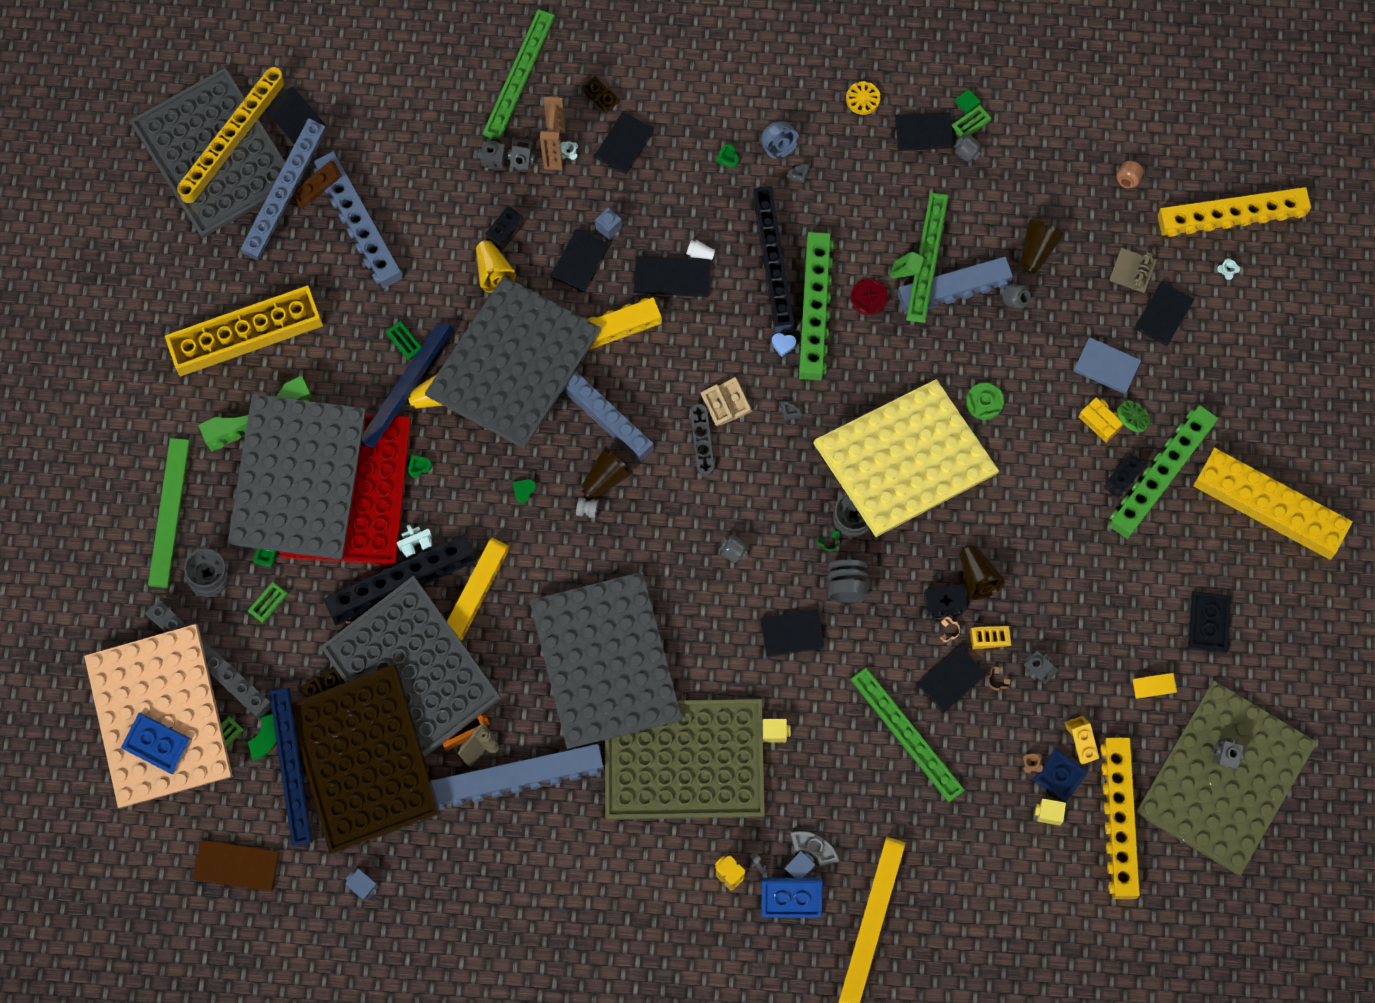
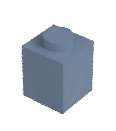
(608, 223)
(800, 866)
(361, 884)

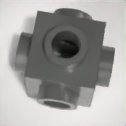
(492, 155)
(521, 155)
(1040, 667)
(1228, 753)

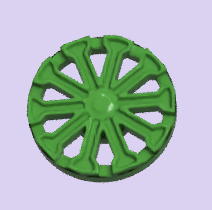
(1133, 416)

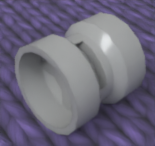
(588, 508)

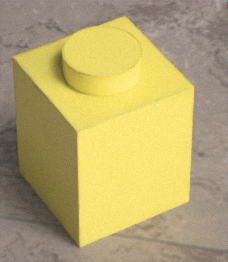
(775, 730)
(1050, 812)

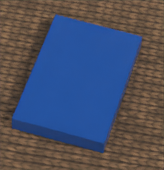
(156, 743)
(791, 897)

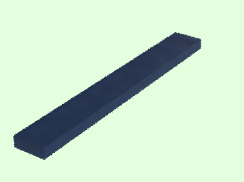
(406, 384)
(291, 767)

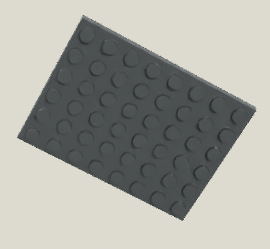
(182, 130)
(513, 362)
(297, 477)
(605, 660)
(435, 668)

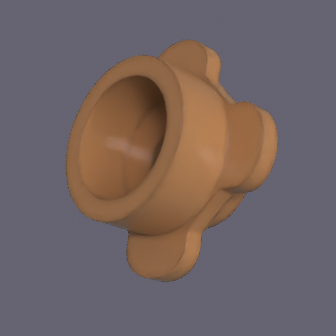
(1029, 758)

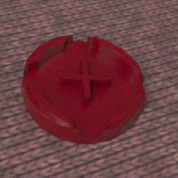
(869, 297)

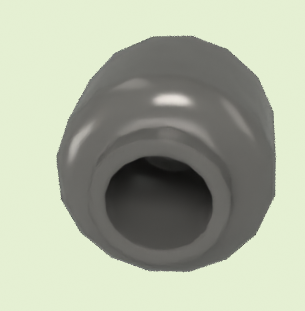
(967, 148)
(1016, 296)
(733, 548)

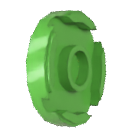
(985, 401)

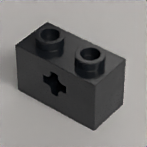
(505, 228)
(1124, 475)
(953, 595)

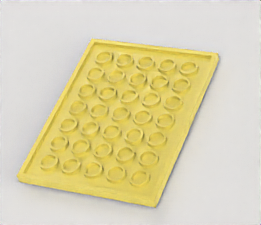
(905, 457)

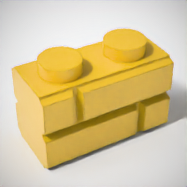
(1101, 419)
(729, 872)

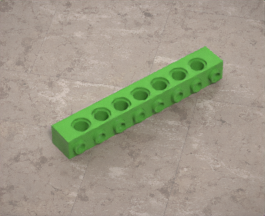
(815, 243)
(1204, 421)

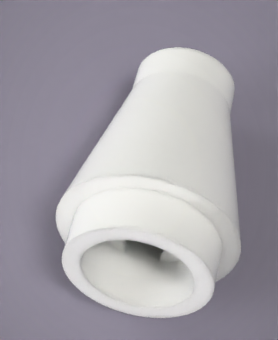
(699, 250)

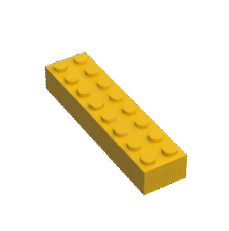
(243, 331)
(1273, 504)

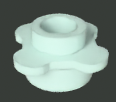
(569, 146)
(1228, 263)

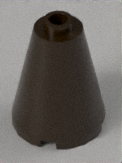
(1038, 244)
(605, 474)
(979, 573)

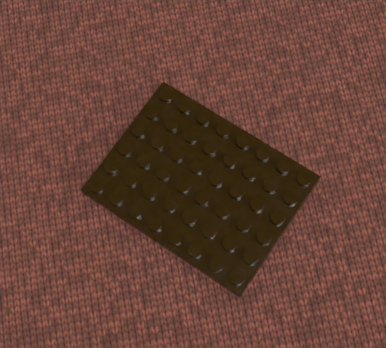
(364, 759)

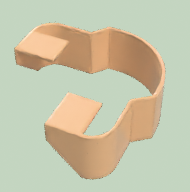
(944, 622)

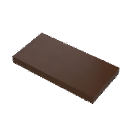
(236, 865)

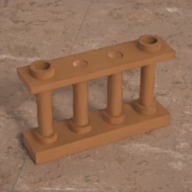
(551, 138)

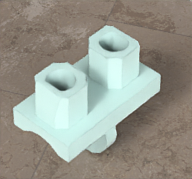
(411, 540)

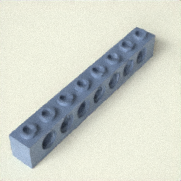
(283, 189)
(391, 272)

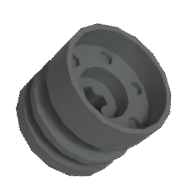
(843, 523)
(201, 564)
(848, 581)

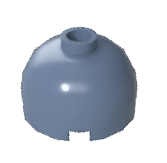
(779, 139)

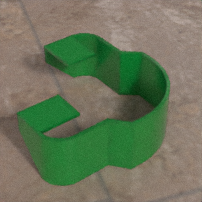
(834, 534)

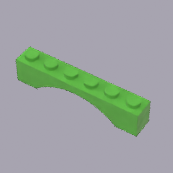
(223, 431)

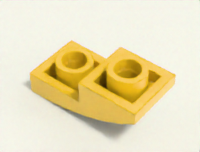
(1154, 685)

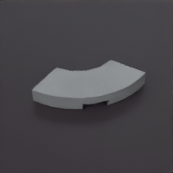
(815, 846)

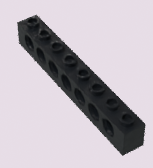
(773, 260)
(428, 573)

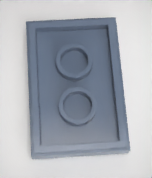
(1107, 365)

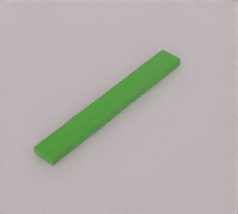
(518, 75)
(929, 251)
(169, 513)
(907, 735)

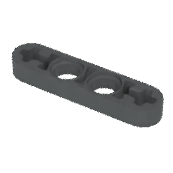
(702, 440)

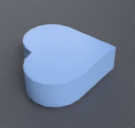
(783, 344)

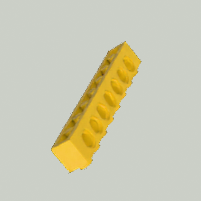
(1296, 197)
(1122, 749)

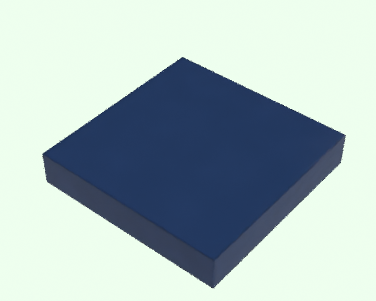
(1060, 776)

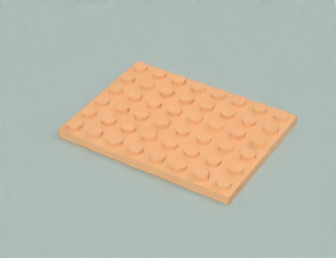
(171, 684)

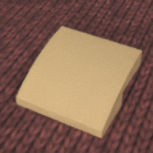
(726, 402)

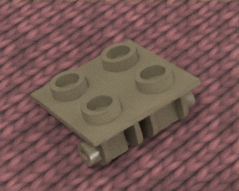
(1133, 270)
(477, 743)

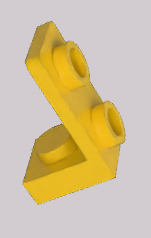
(1083, 739)

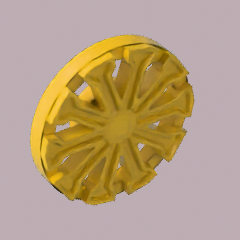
(863, 98)

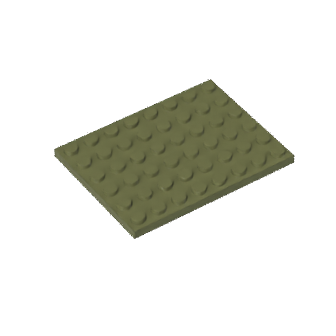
(690, 767)
(1222, 807)

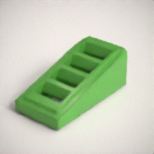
(907, 265)

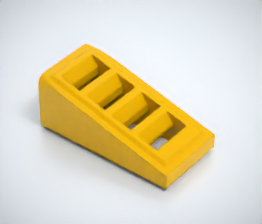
(982, 630)

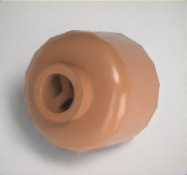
(1130, 174)

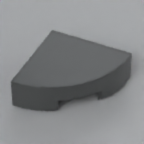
(799, 173)
(790, 411)
(756, 860)

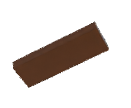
(316, 184)

